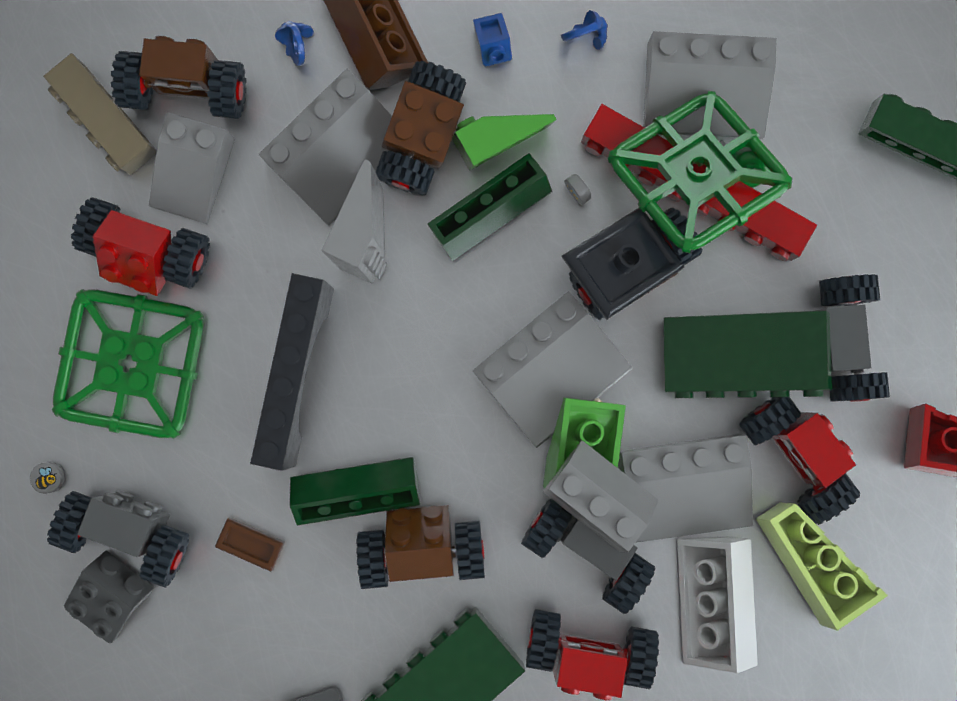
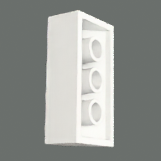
(717, 603)

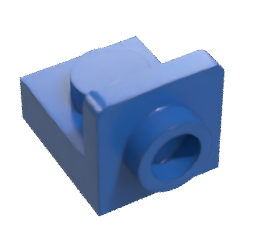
(493, 39)

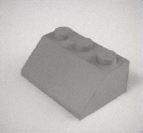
(602, 497)

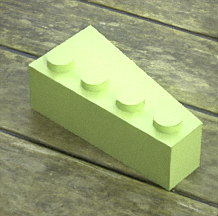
(820, 569)

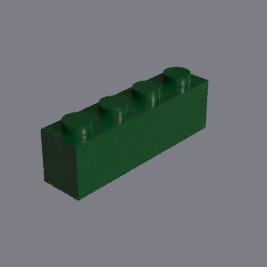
(912, 133)
(490, 206)
(354, 491)

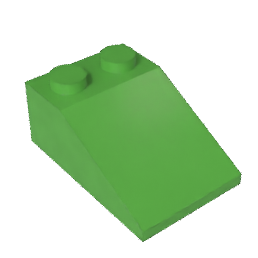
(492, 135)
(585, 420)

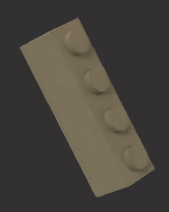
(96, 109)

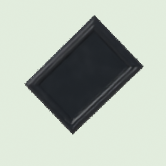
(623, 262)

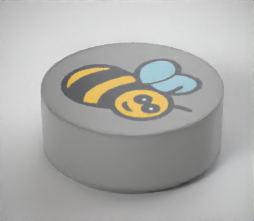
(578, 189)
(47, 477)

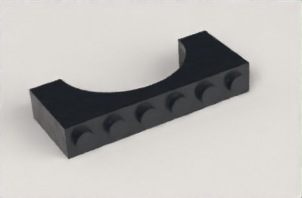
(278, 429)

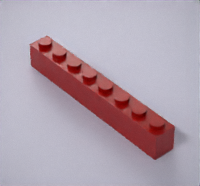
(772, 226)

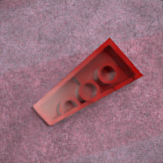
(931, 441)

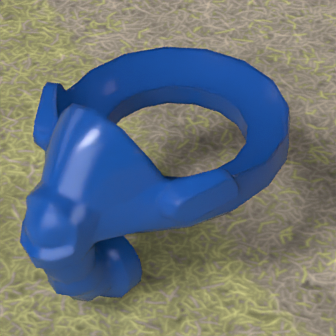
(591, 23)
(290, 35)

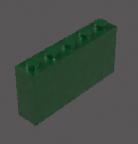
(748, 354)
(460, 665)

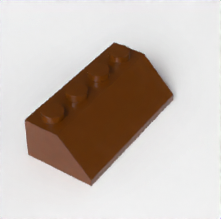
(377, 39)

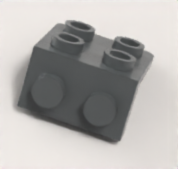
(106, 596)

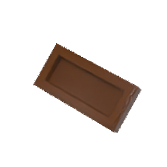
(249, 544)

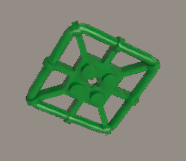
(697, 188)
(110, 372)

